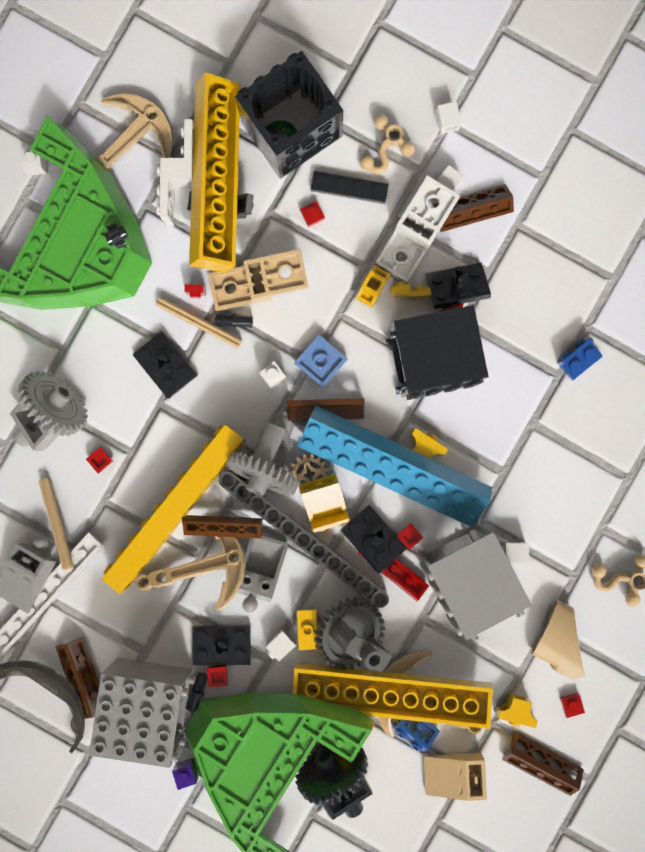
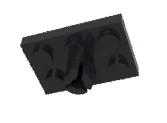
(458, 285)
(165, 365)
(373, 539)
(222, 645)

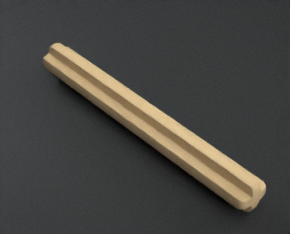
(198, 322)
(56, 524)

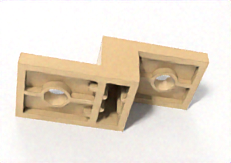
(258, 280)

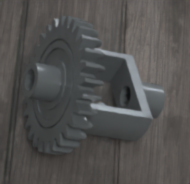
(352, 636)

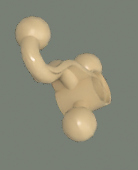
(406, 148)
(632, 598)

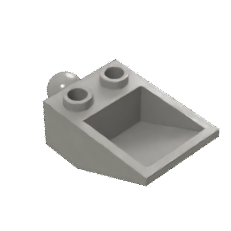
(263, 566)
(25, 576)

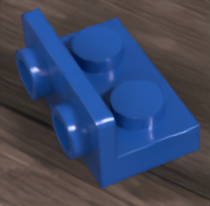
(580, 359)
(418, 733)

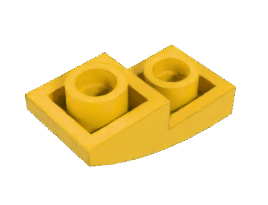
(404, 291)

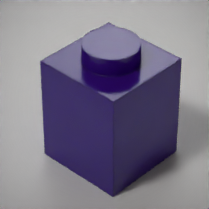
(185, 774)

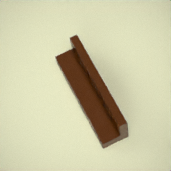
(479, 210)
(342, 407)
(222, 526)
(84, 673)
(543, 769)

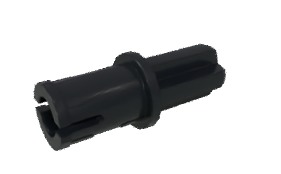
(234, 320)
(197, 692)

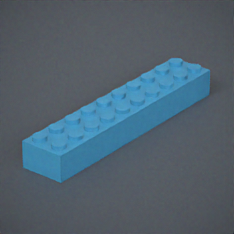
(395, 467)

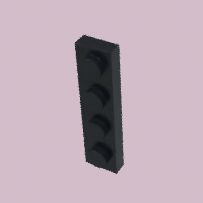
(349, 187)

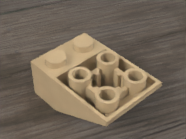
(456, 776)

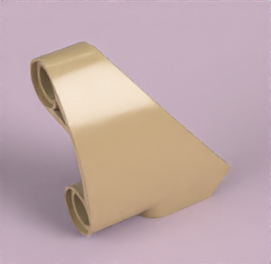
(560, 642)

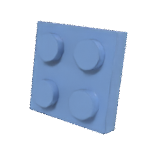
(320, 361)

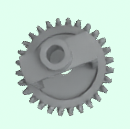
(52, 405)
(265, 466)

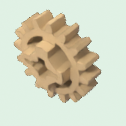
(306, 461)

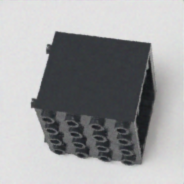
(267, 91)
(437, 352)

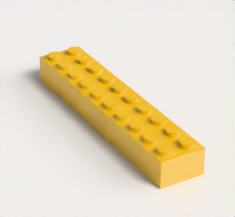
(214, 174)
(169, 512)
(398, 694)

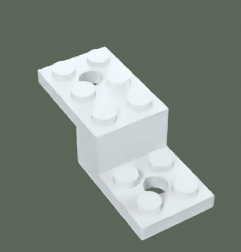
(175, 174)
(417, 229)

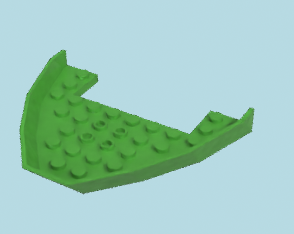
(66, 252)
(254, 747)

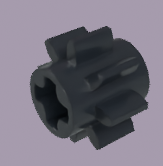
(116, 235)

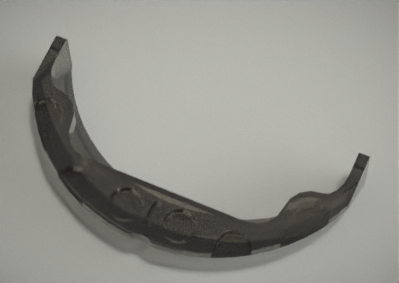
(56, 684)

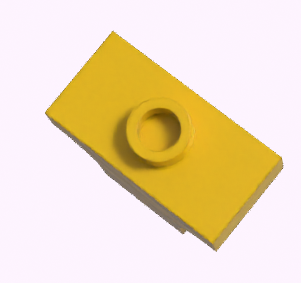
(373, 286)
(427, 444)
(306, 626)
(517, 711)

